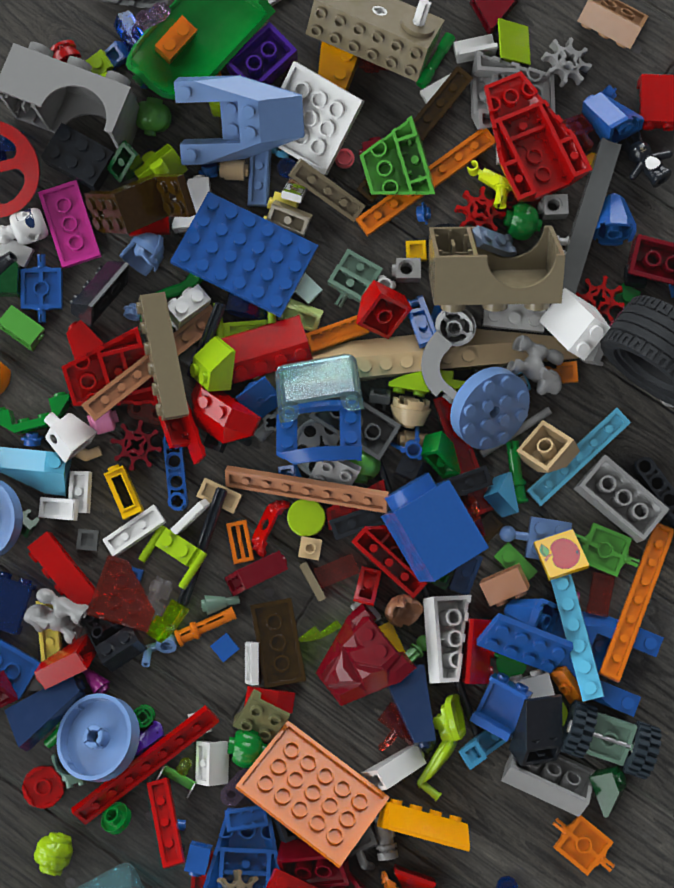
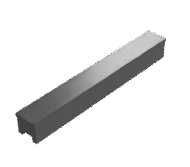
(589, 212)

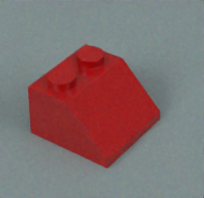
(382, 309)

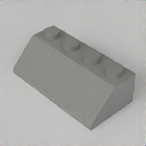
(621, 499)
(556, 782)

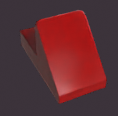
(367, 586)

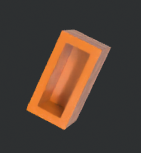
(175, 39)

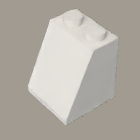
(575, 324)

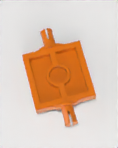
(583, 844)

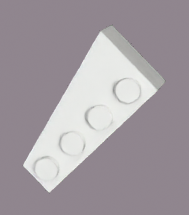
(444, 631)

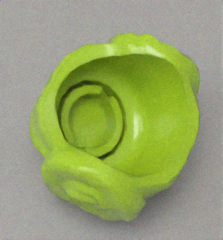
(53, 853)

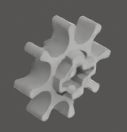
(566, 62)

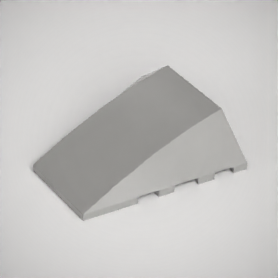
(490, 69)

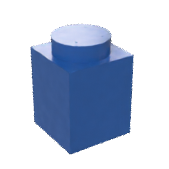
(432, 527)

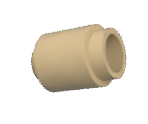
(234, 170)

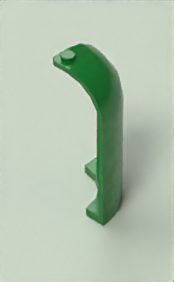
(221, 32)

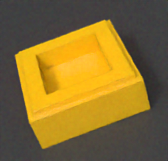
(416, 249)

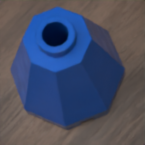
(615, 222)
(533, 612)

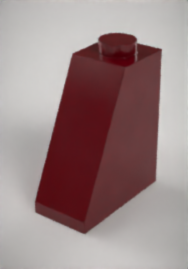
(490, 10)
(256, 573)

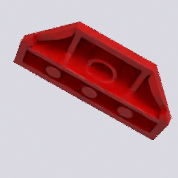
(222, 415)
(383, 551)

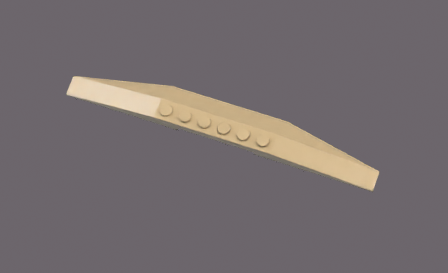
(403, 356)

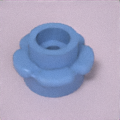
(131, 313)

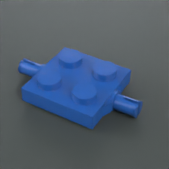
(41, 288)

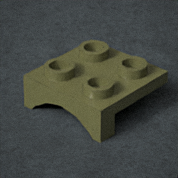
(260, 717)

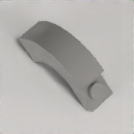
(430, 366)

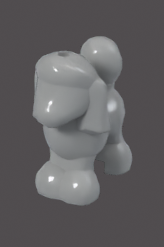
(533, 368)
(58, 618)

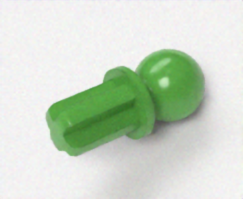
(416, 650)

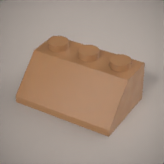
(613, 20)

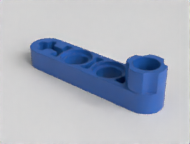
(175, 471)

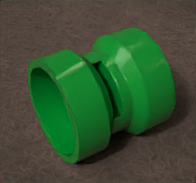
(146, 714)

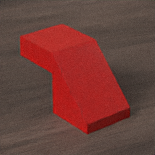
(280, 699)

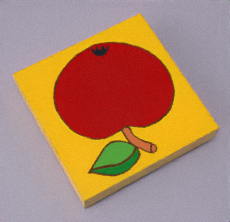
(561, 554)

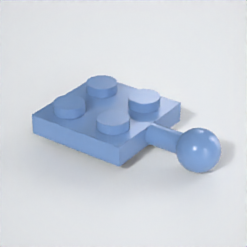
(538, 529)

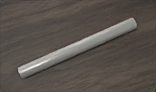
(526, 425)

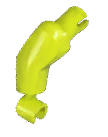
(493, 180)

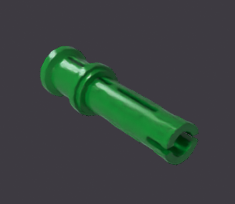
(516, 470)

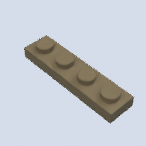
(326, 190)

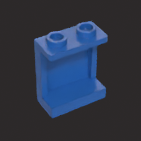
(501, 706)

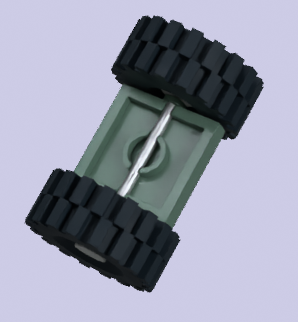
(611, 739)

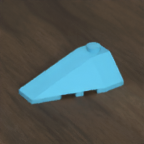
(37, 469)

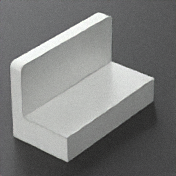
(466, 49)
(212, 763)

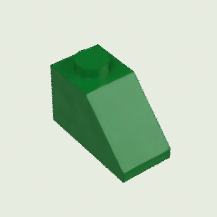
(440, 454)

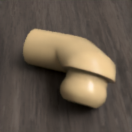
(90, 454)

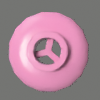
(105, 423)

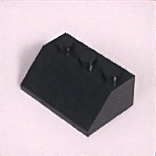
(100, 291)

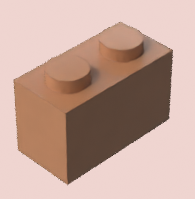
(505, 585)

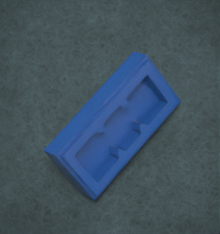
(246, 818)

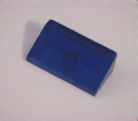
(127, 29)

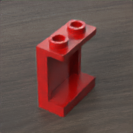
(656, 101)

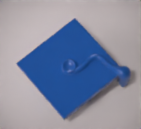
(259, 397)

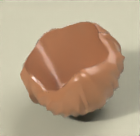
(403, 610)

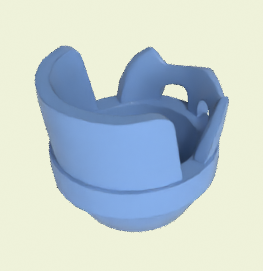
(144, 252)

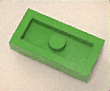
(509, 556)

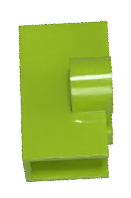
(162, 162)

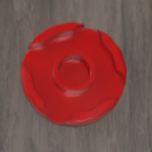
(43, 787)

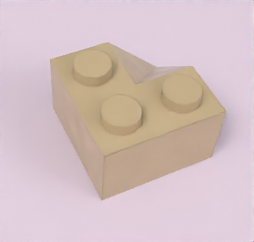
(547, 449)

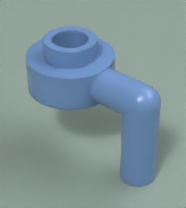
(167, 646)

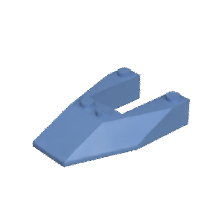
(252, 117)

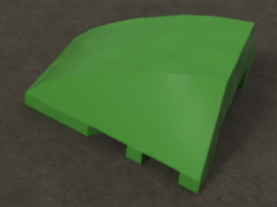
(398, 164)

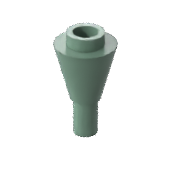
(215, 603)

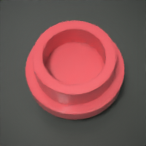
(345, 158)

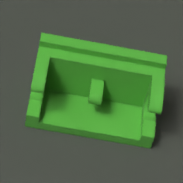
(21, 328)

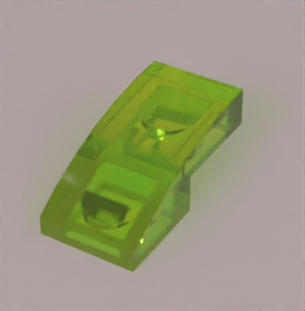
(314, 633)

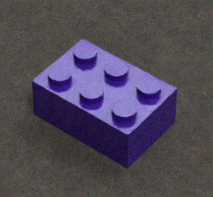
(263, 56)

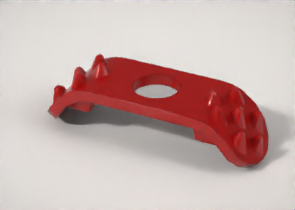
(260, 536)

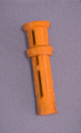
(195, 629)

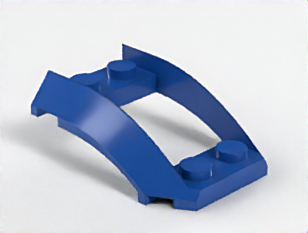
(350, 436)

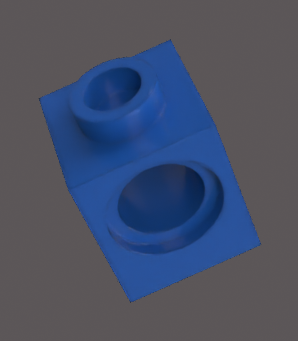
(198, 858)

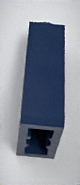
(414, 707)
(42, 711)

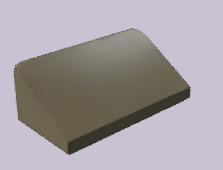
(289, 217)

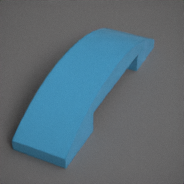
(479, 747)

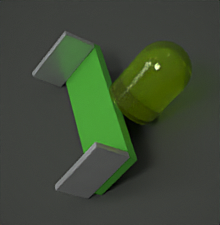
(179, 776)

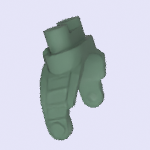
(67, 777)

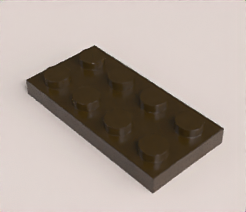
(278, 642)

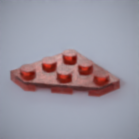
(121, 597)

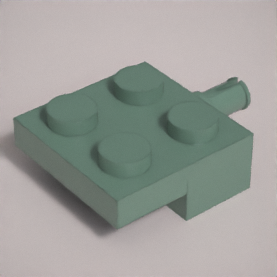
(353, 277)

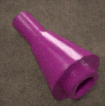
(96, 682)

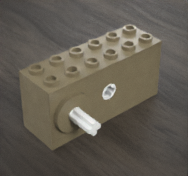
(379, 32)

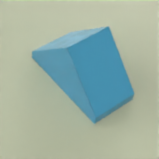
(502, 495)

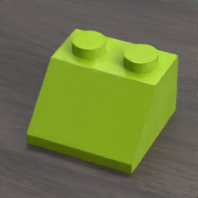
(214, 365)

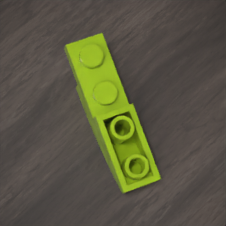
(415, 383)

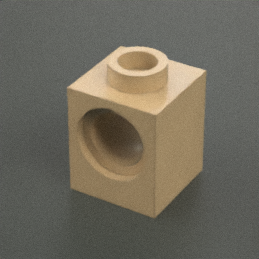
(310, 548)

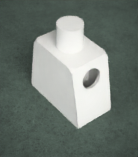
(68, 435)

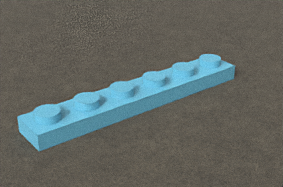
(588, 447)
(576, 632)

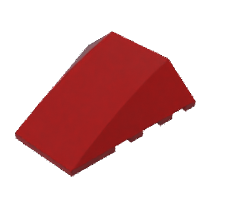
(103, 364)

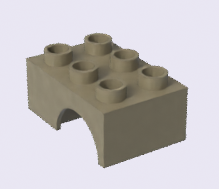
(472, 276)

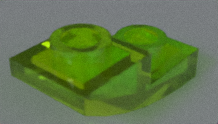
(164, 626)

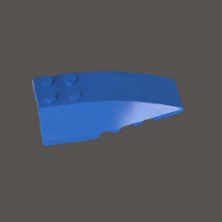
(248, 850)

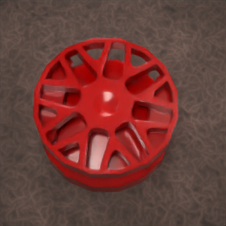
(66, 49)

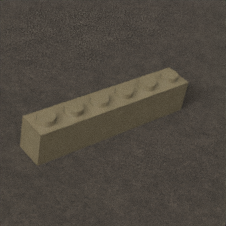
(163, 356)

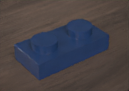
(465, 575)

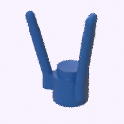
(412, 447)

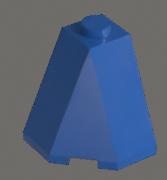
(611, 118)

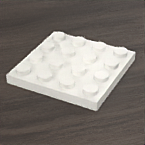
(327, 117)

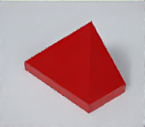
(413, 879)

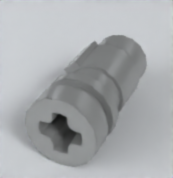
(386, 843)

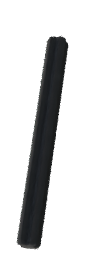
(204, 539)

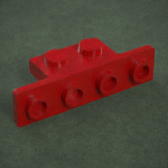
(183, 433)

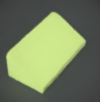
(308, 314)

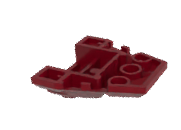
(362, 659)

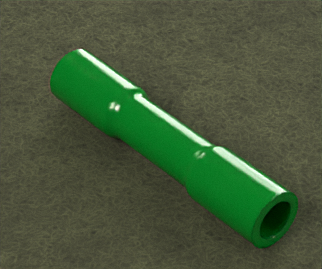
(442, 49)

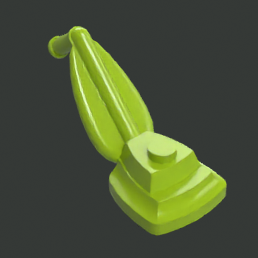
(451, 728)

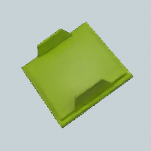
(514, 42)

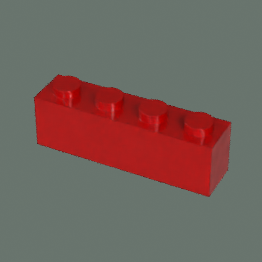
(62, 569)

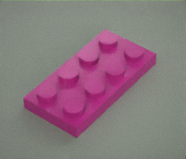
(69, 224)

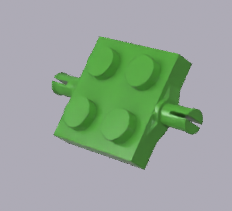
(606, 549)

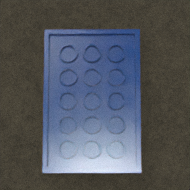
(244, 254)

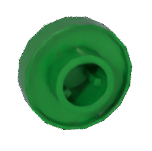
(116, 818)

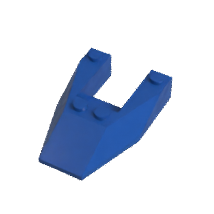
(600, 633)

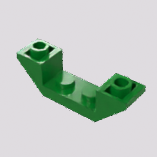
(59, 405)

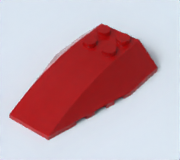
(532, 141)

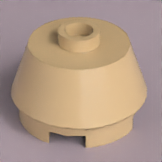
(410, 411)

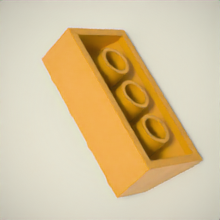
(424, 825)

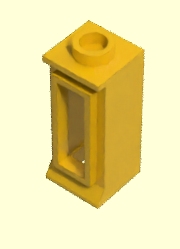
(113, 472)

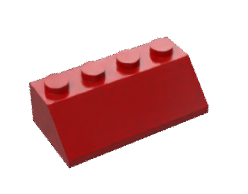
(268, 347)

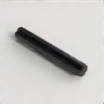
(211, 327)

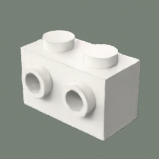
(187, 306)

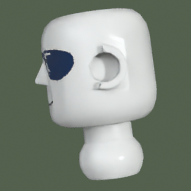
(25, 227)

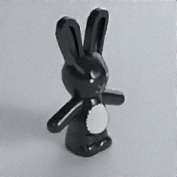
(651, 164)

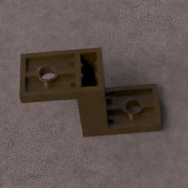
(140, 203)

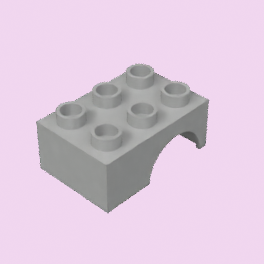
(55, 91)

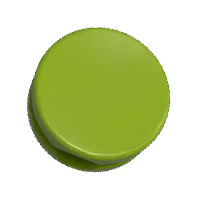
(306, 517)

